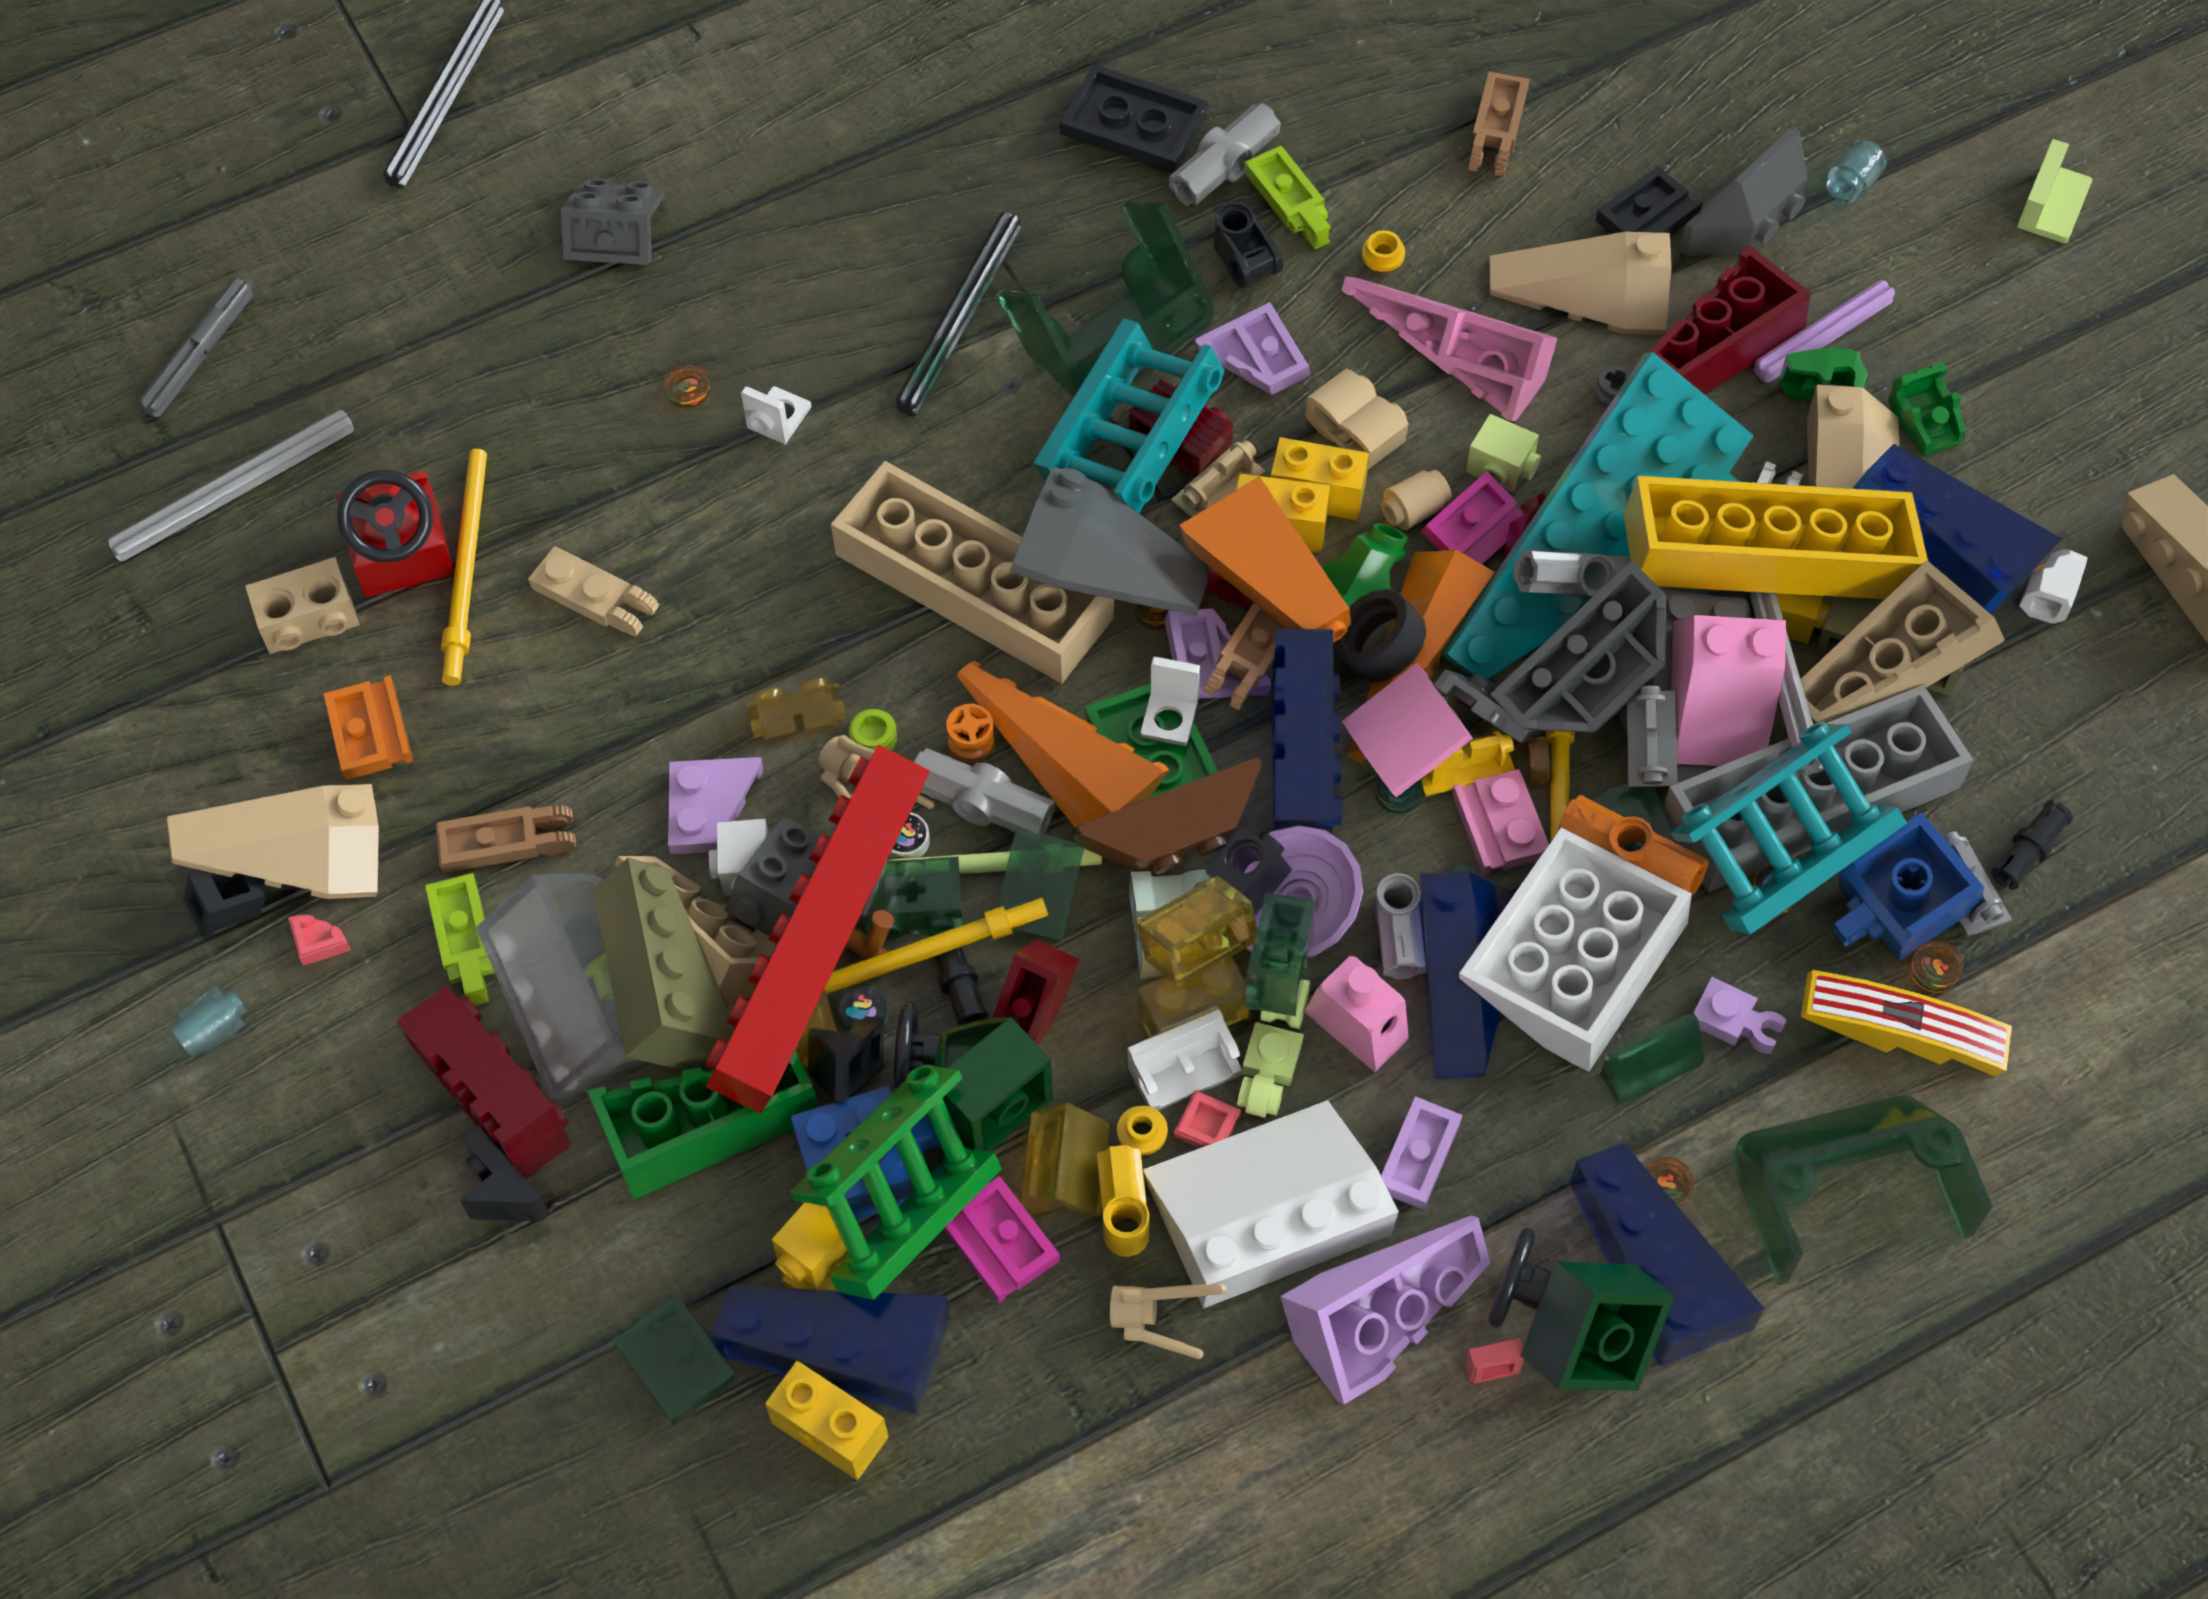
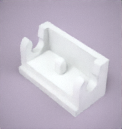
(1184, 1060)

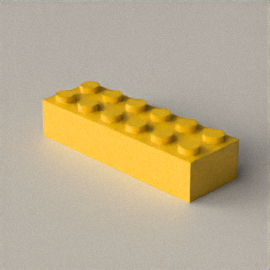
(1773, 537)

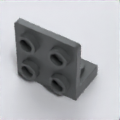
(609, 222)

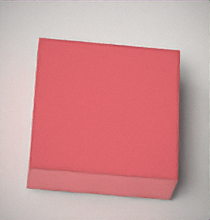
(1206, 1121)
(1494, 1361)

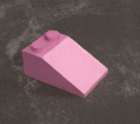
(1725, 686)

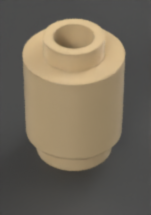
(1415, 499)

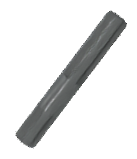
(195, 348)

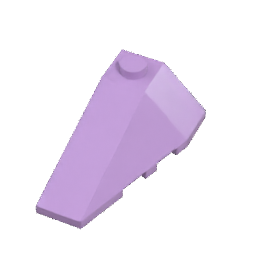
(1369, 1310)

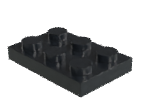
(1134, 118)

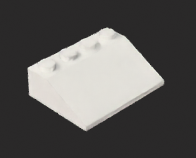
(1577, 946)
(1271, 1201)

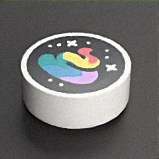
(913, 839)

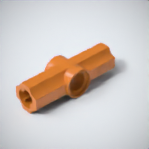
(1613, 831)

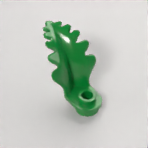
(1367, 562)

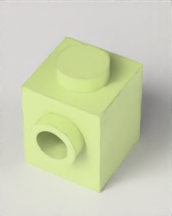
(1504, 452)

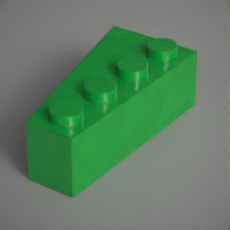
(682, 1127)

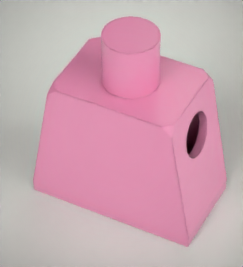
(1354, 1010)

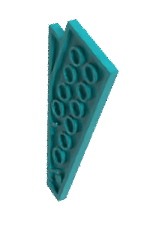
(1650, 429)

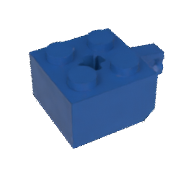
(1899, 915)
(825, 1127)

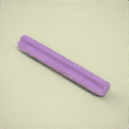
(1826, 328)

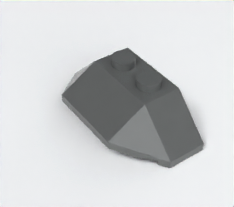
(1752, 203)
(1592, 659)

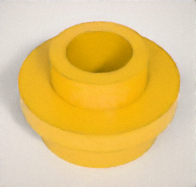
(1383, 251)
(1149, 1142)

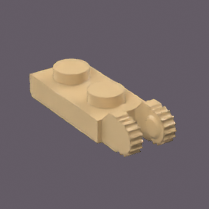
(591, 591)

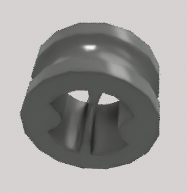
(1607, 376)

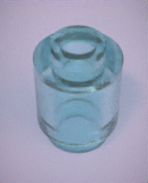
(1856, 171)
(209, 1021)

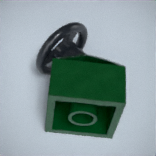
(1000, 1071)
(1590, 1321)

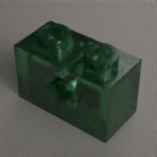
(931, 882)
(1280, 954)

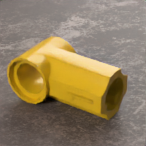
(1123, 1198)

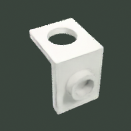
(768, 415)
(1172, 688)

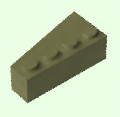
(657, 970)

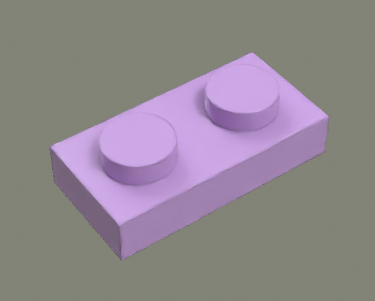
(1420, 1152)

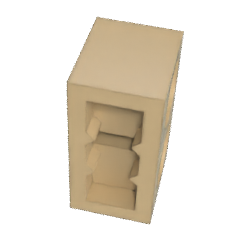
(301, 600)

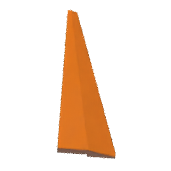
(1443, 592)
(1065, 754)

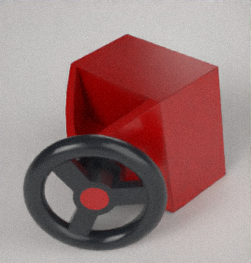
(393, 531)

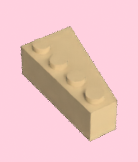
(2172, 535)

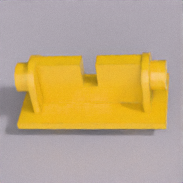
(1473, 761)

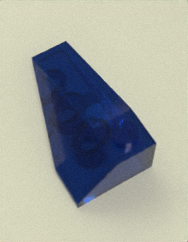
(1455, 918)

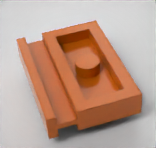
(367, 727)

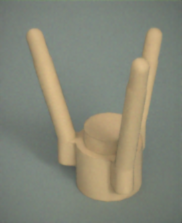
(840, 758)
(1137, 1306)

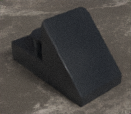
(846, 1060)
(503, 1189)

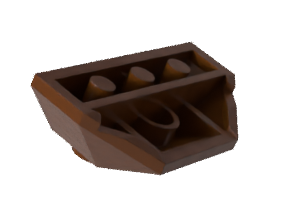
(1174, 822)

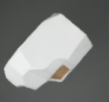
(2053, 586)

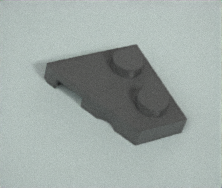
(1477, 693)

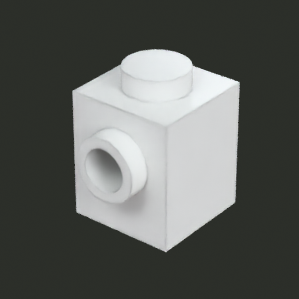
(735, 846)

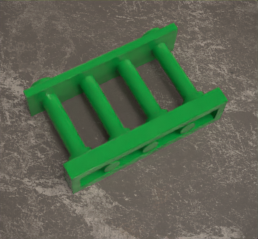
(933, 1200)

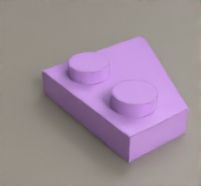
(1258, 350)
(1200, 641)
(702, 796)

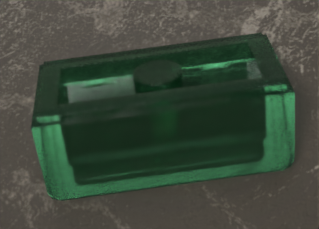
(1653, 1058)

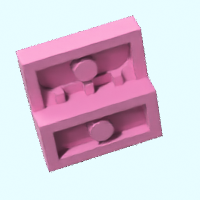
(1406, 730)

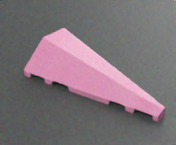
(1486, 354)

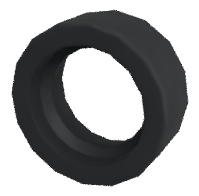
(1393, 653)

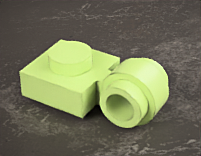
(1270, 1060)

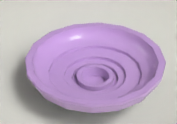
(1320, 872)

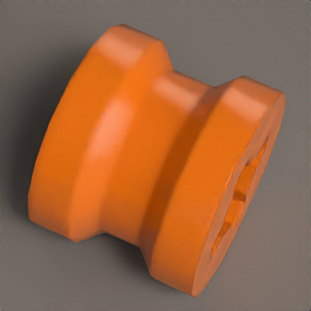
(970, 721)

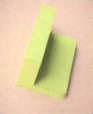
(2055, 197)

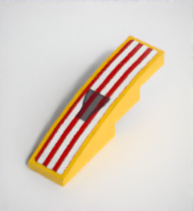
(1905, 1019)

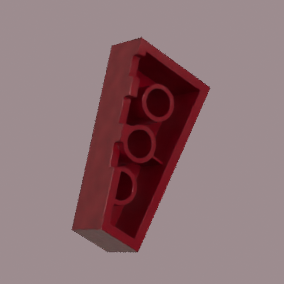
(1735, 322)
(486, 1080)

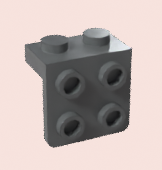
(770, 876)

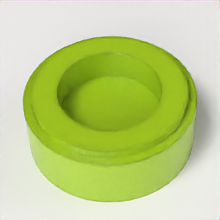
(873, 728)

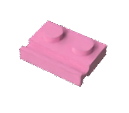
(1501, 821)

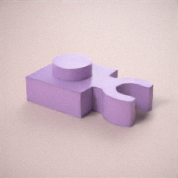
(1730, 1013)

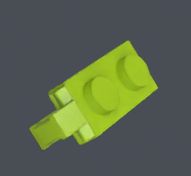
(1290, 194)
(455, 915)

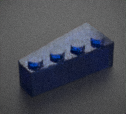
(1964, 532)
(1305, 730)
(1647, 1229)
(859, 1344)

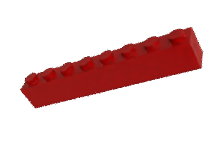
(816, 931)

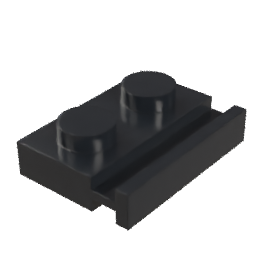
(1649, 205)

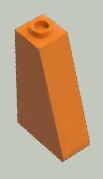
(1266, 559)

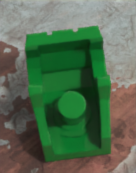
(1821, 366)
(1927, 409)

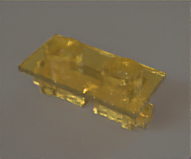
(777, 709)

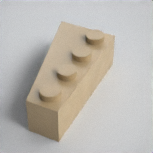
(1905, 642)

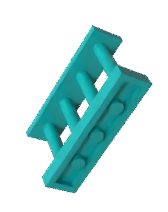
(1110, 385)
(1830, 850)

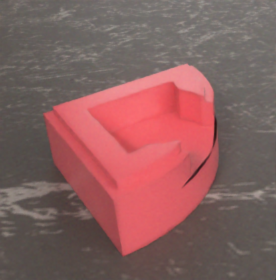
(316, 939)

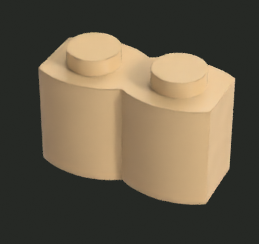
(1357, 418)

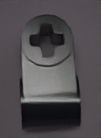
(1244, 244)

